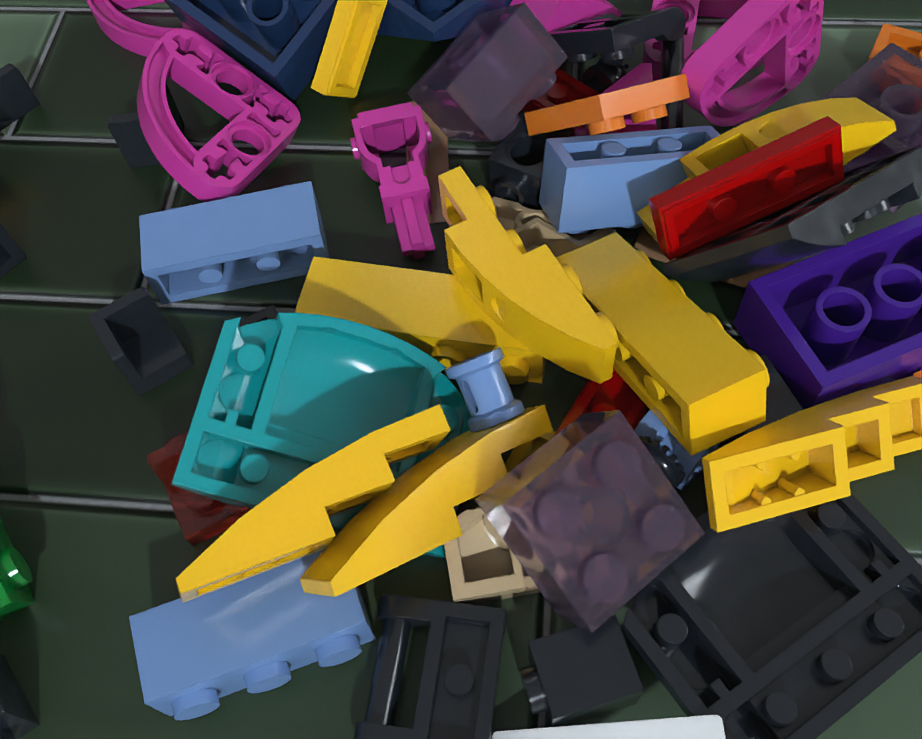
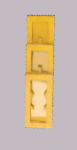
(812, 454)
(419, 506)
(297, 515)

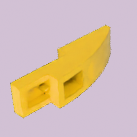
(860, 130)
(520, 290)

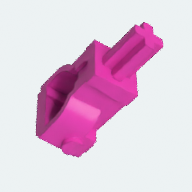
(402, 188)

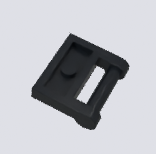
(617, 36)
(457, 672)

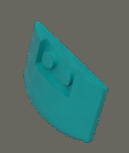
(298, 393)

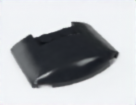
(807, 225)
(781, 620)

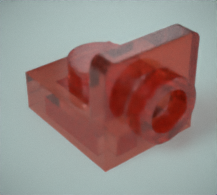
(196, 514)

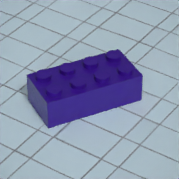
(841, 315)

